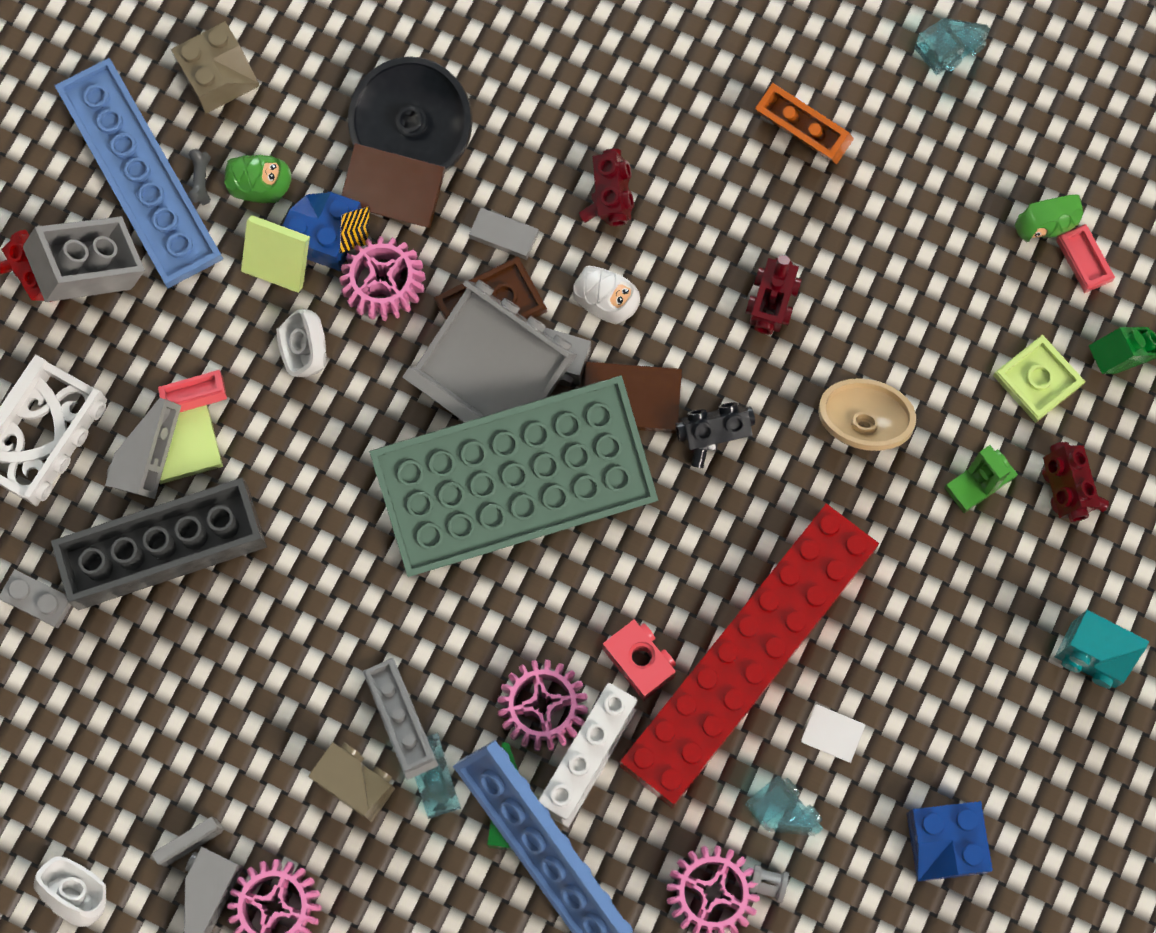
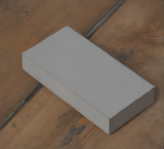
(503, 233)
(188, 842)

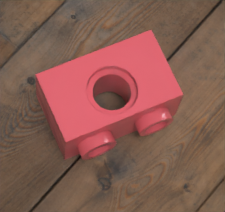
(645, 678)

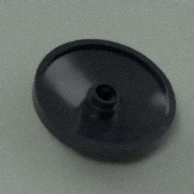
(412, 111)

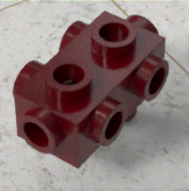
(612, 197)
(776, 286)
(1071, 482)

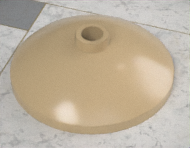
(867, 414)

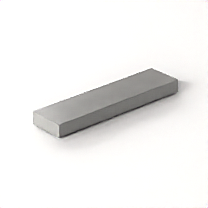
(400, 719)

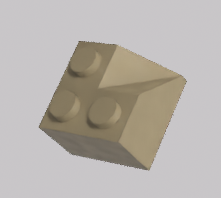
(215, 67)
(347, 779)

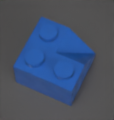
(320, 218)
(949, 841)

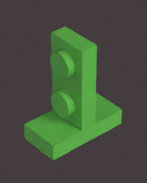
(983, 478)

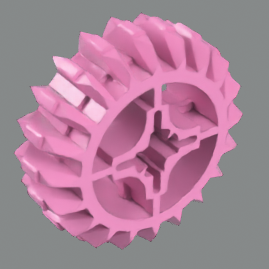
(400, 260)
(558, 702)
(724, 866)
(279, 891)

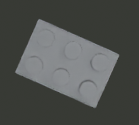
(83, 258)

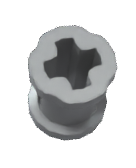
(779, 880)

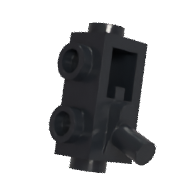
(707, 429)

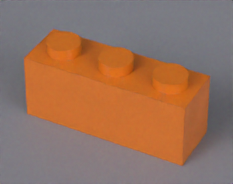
(804, 123)

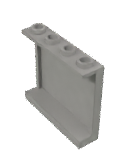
(489, 357)

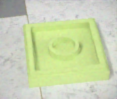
(275, 253)
(1039, 378)
(192, 446)

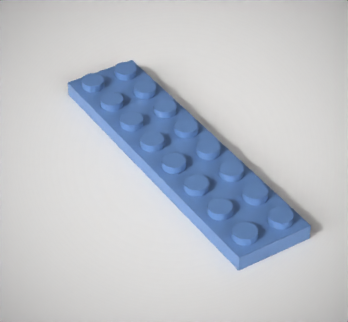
(139, 173)
(539, 842)

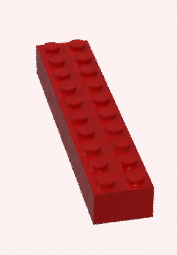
(748, 656)

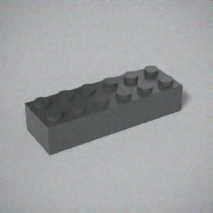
(158, 544)

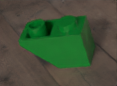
(1124, 349)

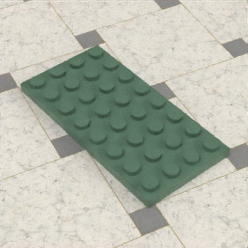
(514, 475)

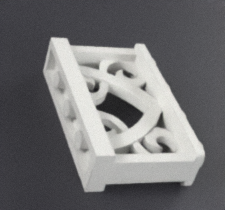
(16, 406)
(588, 754)

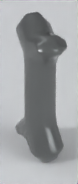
(200, 162)

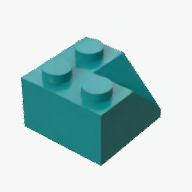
(1100, 649)

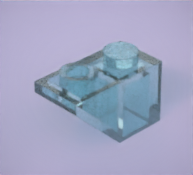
(949, 42)
(781, 810)

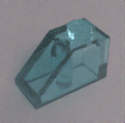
(437, 784)

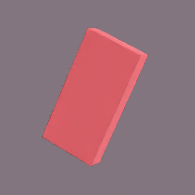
(1085, 258)
(195, 391)

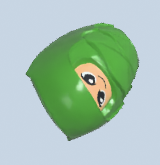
(257, 178)
(1049, 217)

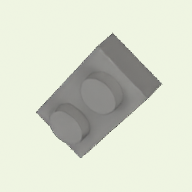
(35, 599)

